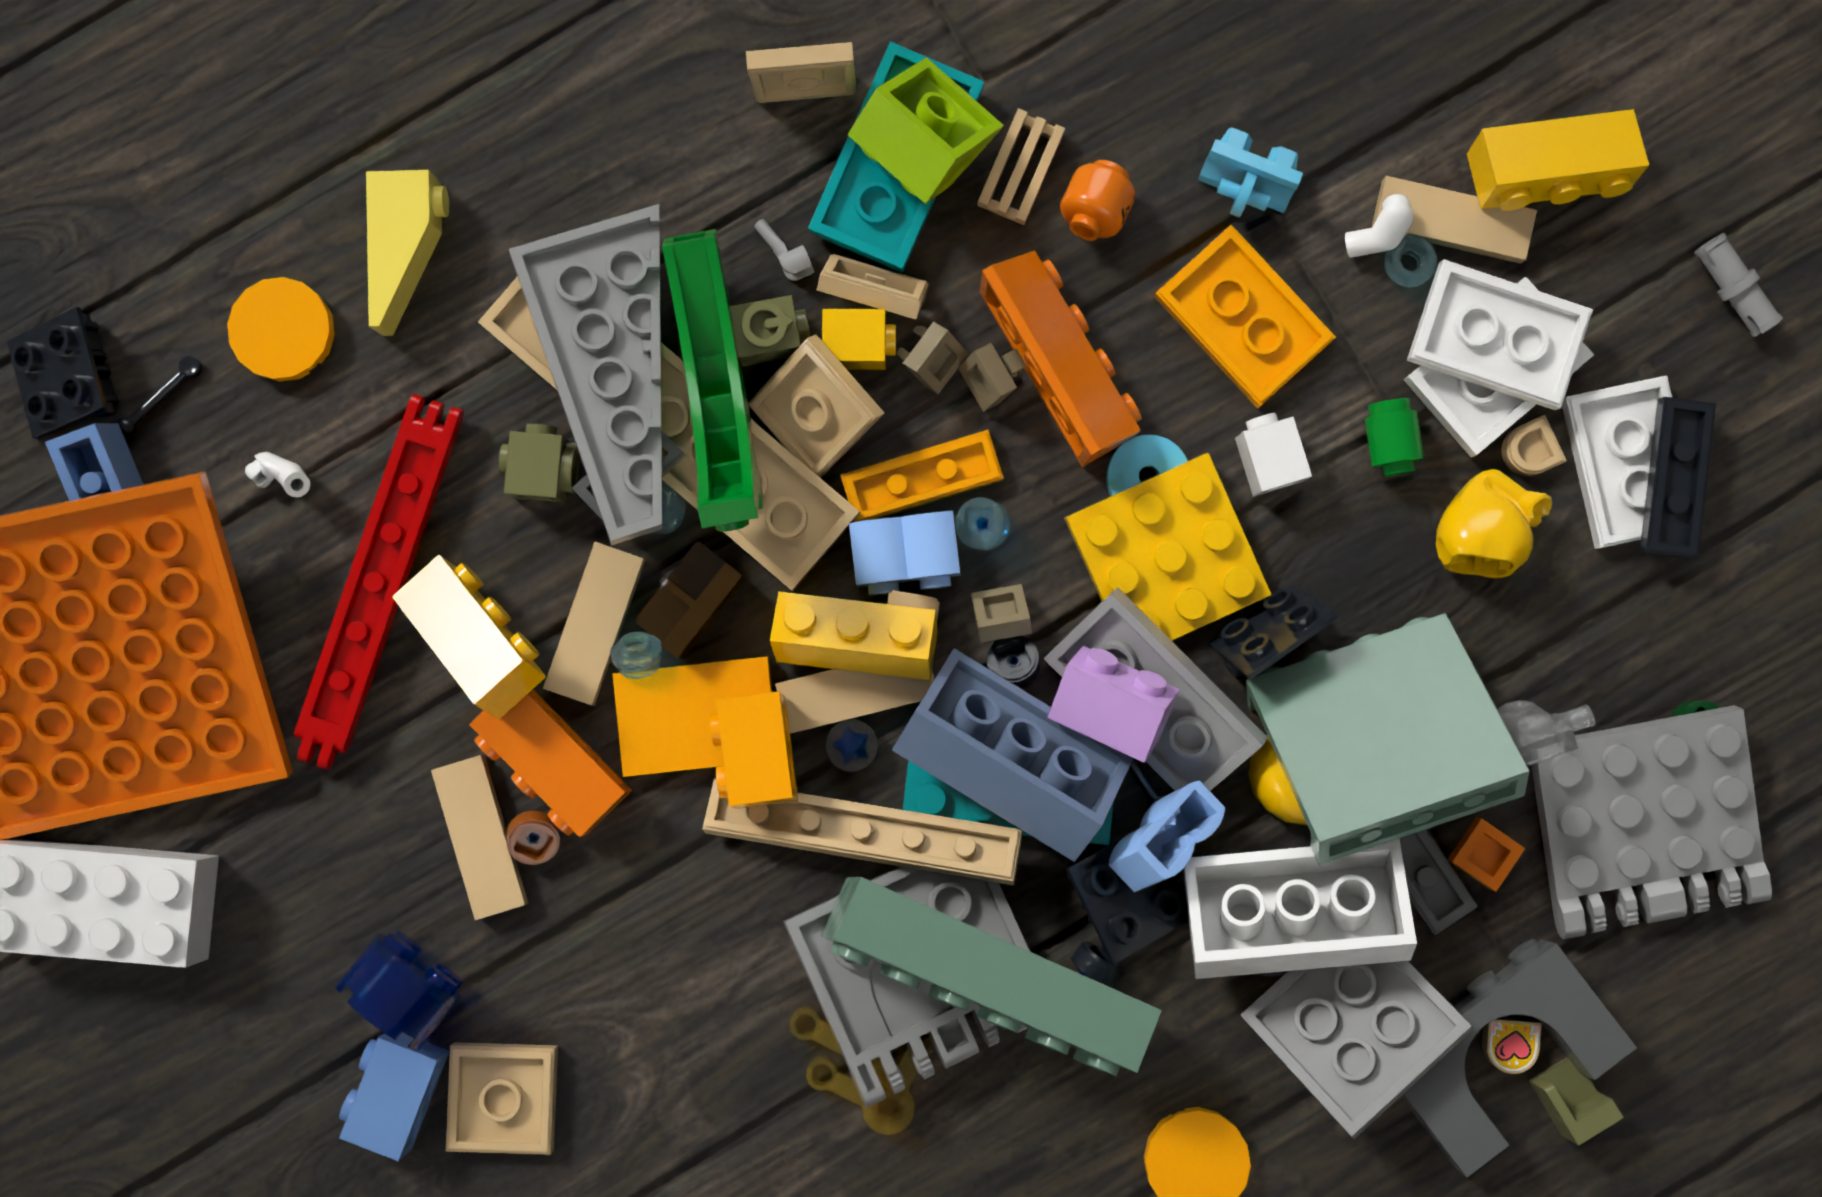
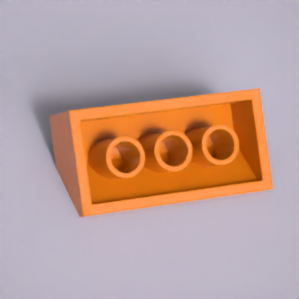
(1058, 356)

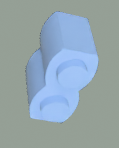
(905, 551)
(1167, 836)

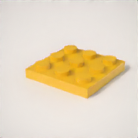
(1171, 548)

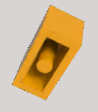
(754, 750)

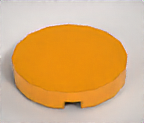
(280, 329)
(1196, 1156)

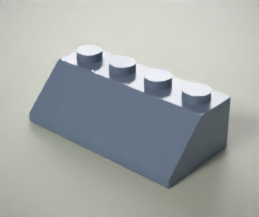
(1011, 757)

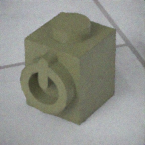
(768, 329)
(539, 464)

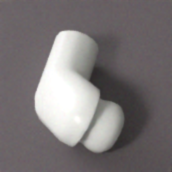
(1387, 230)
(288, 474)

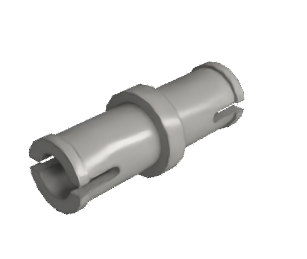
(1738, 285)

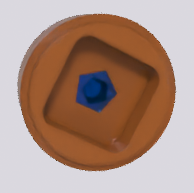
(532, 838)

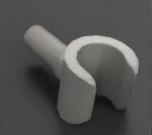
(795, 262)

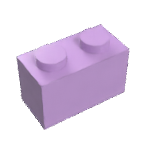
(1113, 702)

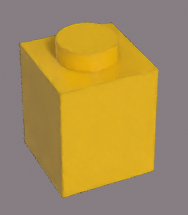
(859, 337)

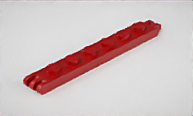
(375, 576)

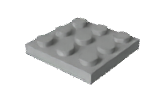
(1357, 1034)

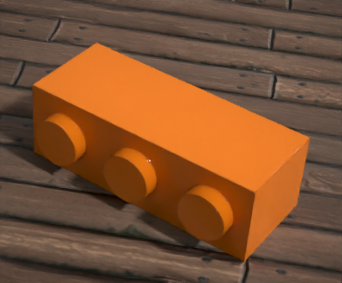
(552, 763)

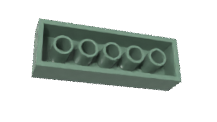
(999, 977)

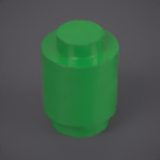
(1394, 436)

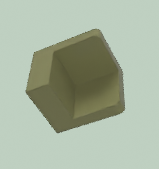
(1574, 1102)

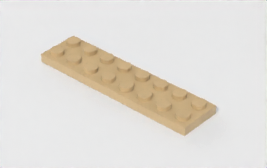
(799, 509)

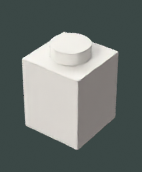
(1272, 454)

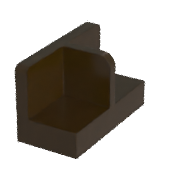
(689, 600)

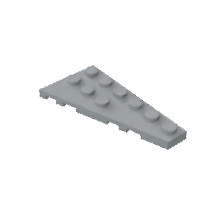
(601, 335)

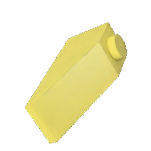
(401, 236)

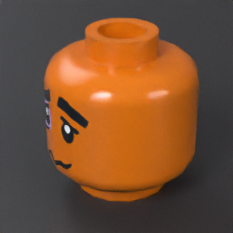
(1098, 199)

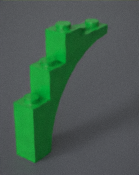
(719, 407)

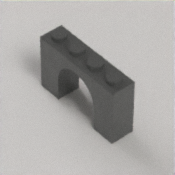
(1534, 984)

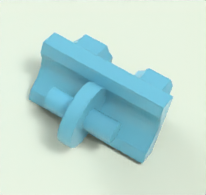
(1250, 177)

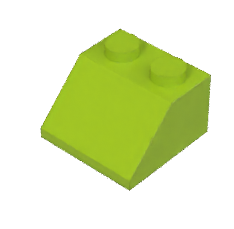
(923, 129)

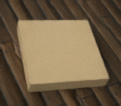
(802, 72)
(815, 406)
(501, 1098)

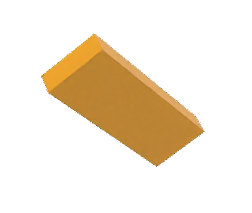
(923, 476)

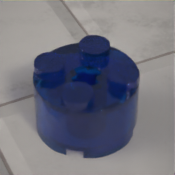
(400, 990)

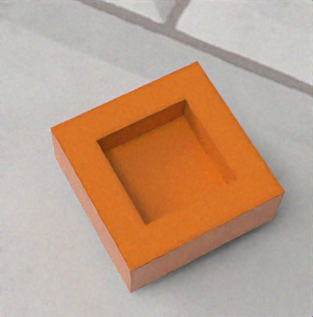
(1486, 854)

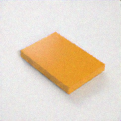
(1244, 316)
(668, 714)

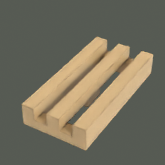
(1037, 127)
(872, 286)

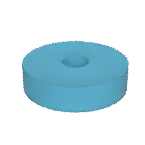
(1141, 453)

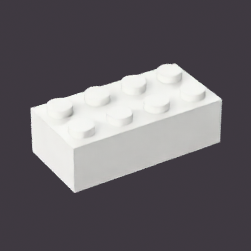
(106, 902)
(1293, 914)

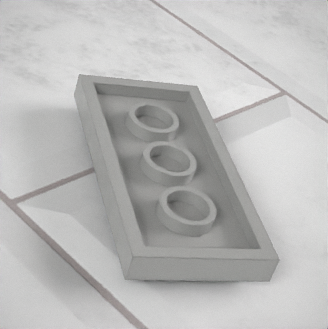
(1205, 729)

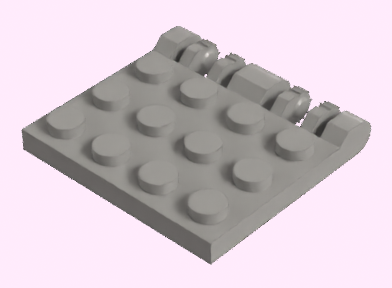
(1650, 809)
(879, 1014)

